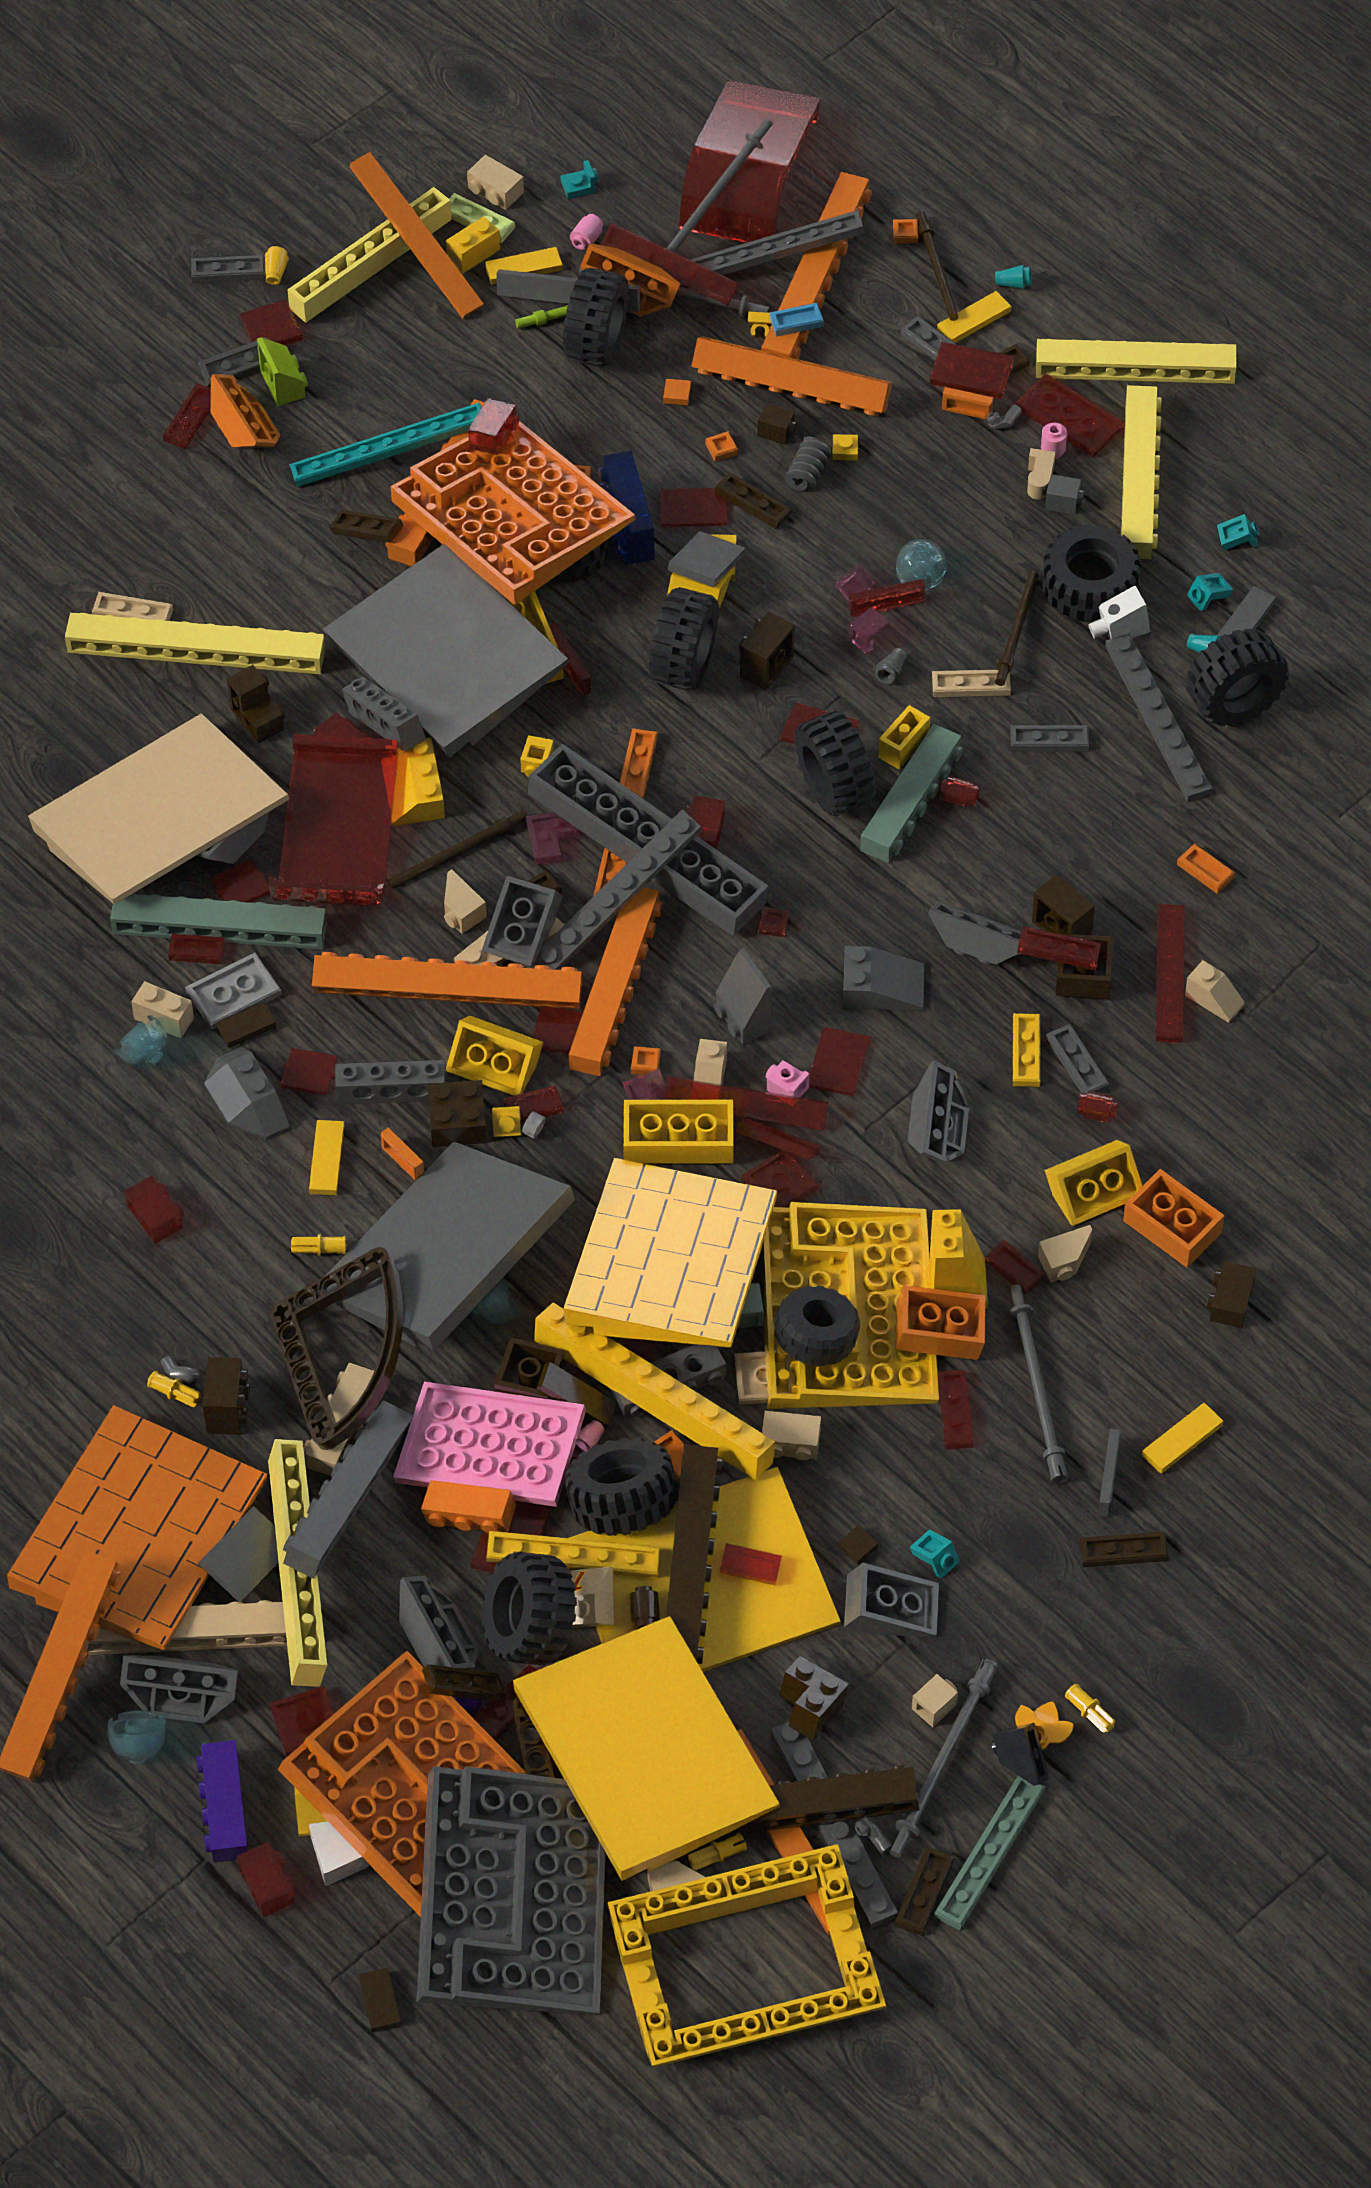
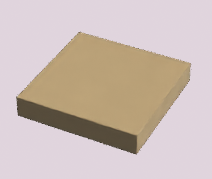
(752, 1377)

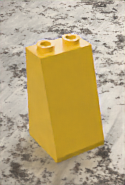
(955, 1255)

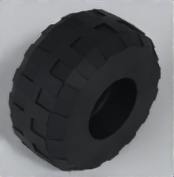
(813, 1344)

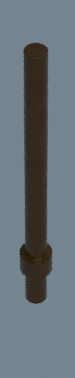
(926, 233)
(1006, 661)
(501, 827)

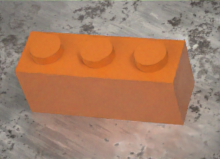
(468, 1506)

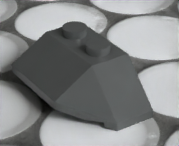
(235, 845)
(974, 934)
(246, 1095)
(939, 1115)
(435, 1625)
(178, 1686)

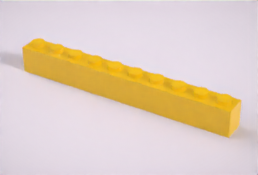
(657, 1392)

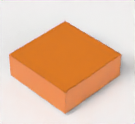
(905, 231)
(677, 392)
(721, 446)
(645, 1060)

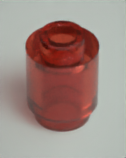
(959, 791)
(1097, 1106)

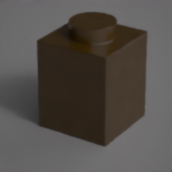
(776, 423)

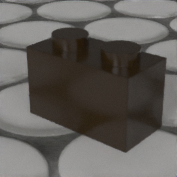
(1232, 1294)

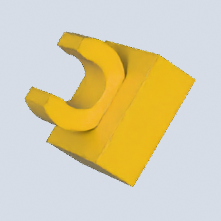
(759, 320)

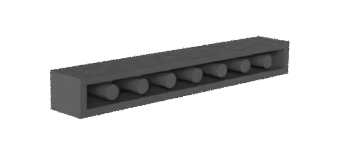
(347, 1489)

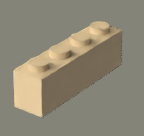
(349, 1389)

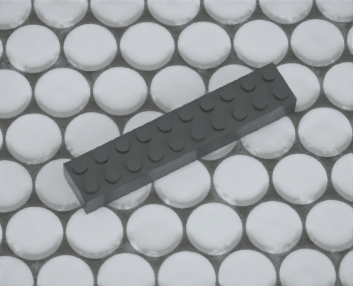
(627, 823)

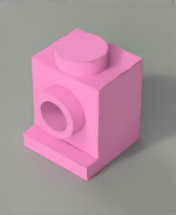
(787, 1080)

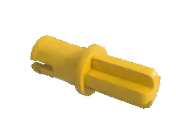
(318, 1245)
(174, 1389)
(1090, 1708)
(716, 1852)

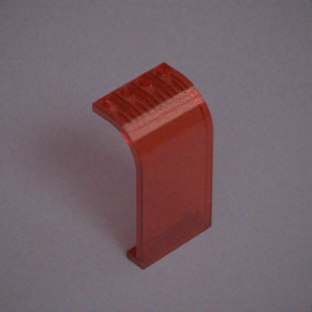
(752, 198)
(337, 821)

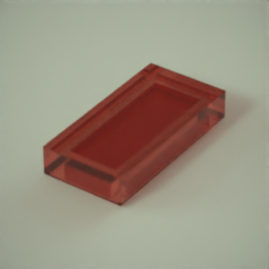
(196, 948)
(542, 1101)
(1014, 1266)
(750, 1564)

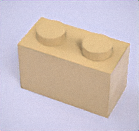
(495, 182)
(169, 1008)
(793, 1434)

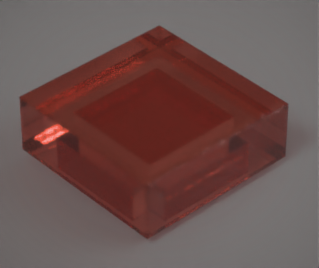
(774, 922)

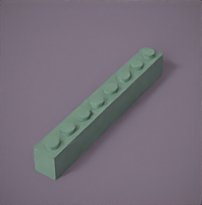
(232, 919)

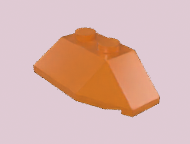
(655, 284)
(240, 414)

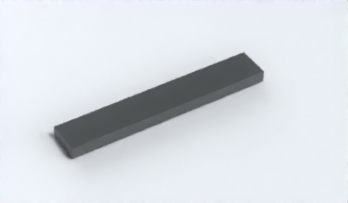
(547, 287)

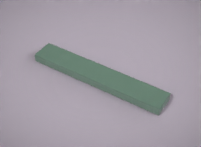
(989, 1853)

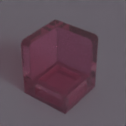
(854, 581)
(865, 628)
(645, 1086)

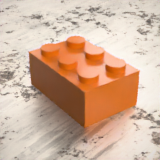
(1173, 1218)
(940, 1322)

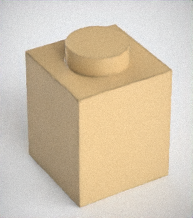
(935, 1700)

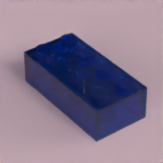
(622, 482)

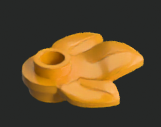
(1046, 1723)

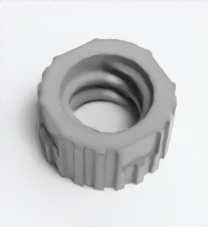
(533, 1125)

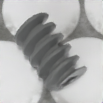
(807, 464)

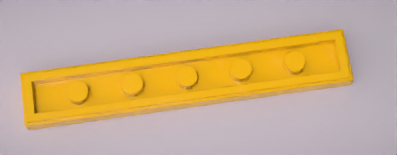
(579, 1554)

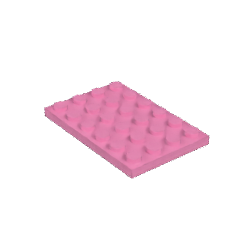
(490, 1441)

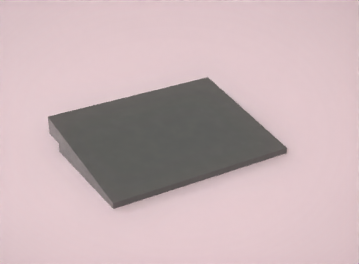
(447, 649)
(454, 1239)
(509, 1894)

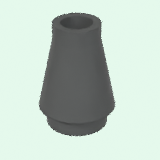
(891, 666)

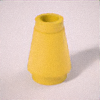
(275, 264)

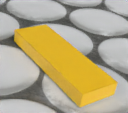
(537, 262)
(975, 317)
(1026, 1050)
(326, 1157)
(1182, 1438)

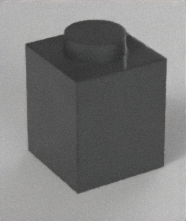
(1064, 494)

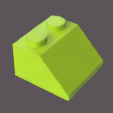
(281, 372)

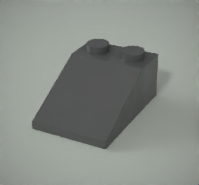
(521, 921)
(881, 980)
(744, 999)
(890, 1603)

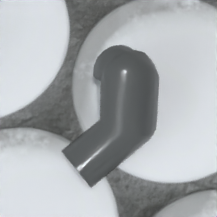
(1006, 421)
(185, 1374)
(869, 1827)

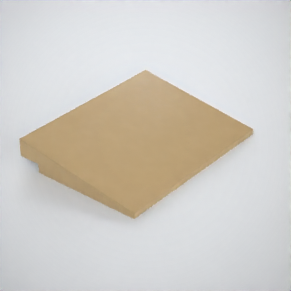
(156, 809)

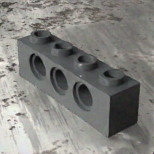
(383, 713)
(387, 1081)
(678, 1366)

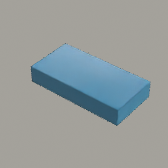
(796, 319)

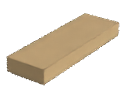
(131, 607)
(968, 683)

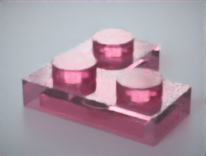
(544, 834)

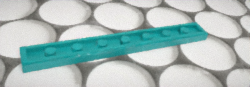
(384, 445)

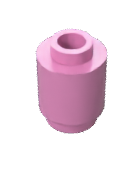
(586, 231)
(1054, 439)

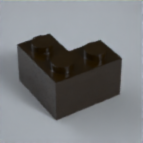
(253, 704)
(815, 1696)

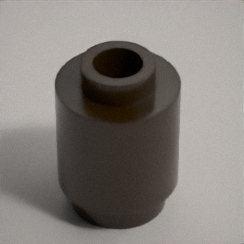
(644, 1606)

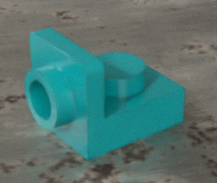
(580, 182)
(1237, 532)
(1208, 588)
(936, 1551)

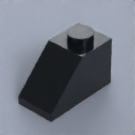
(1021, 1752)

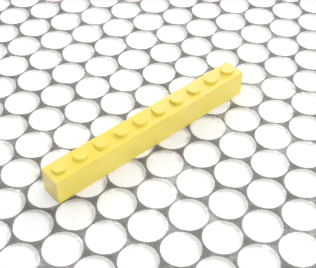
(195, 643)
(299, 1591)

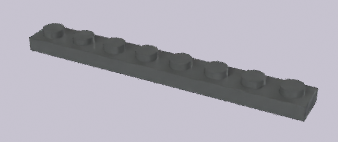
(783, 244)
(1158, 717)
(618, 891)
(862, 1875)

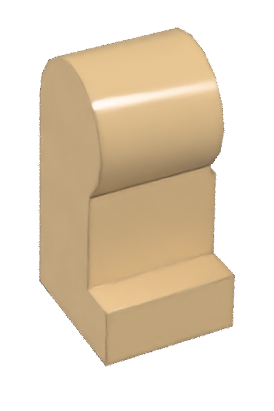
(1042, 466)

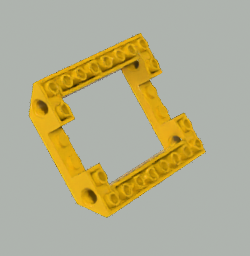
(731, 1893)

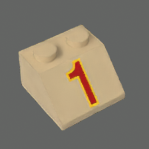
(594, 1597)

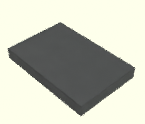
(706, 559)
(243, 1555)

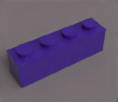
(223, 1800)

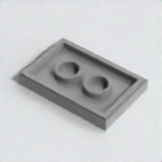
(233, 990)

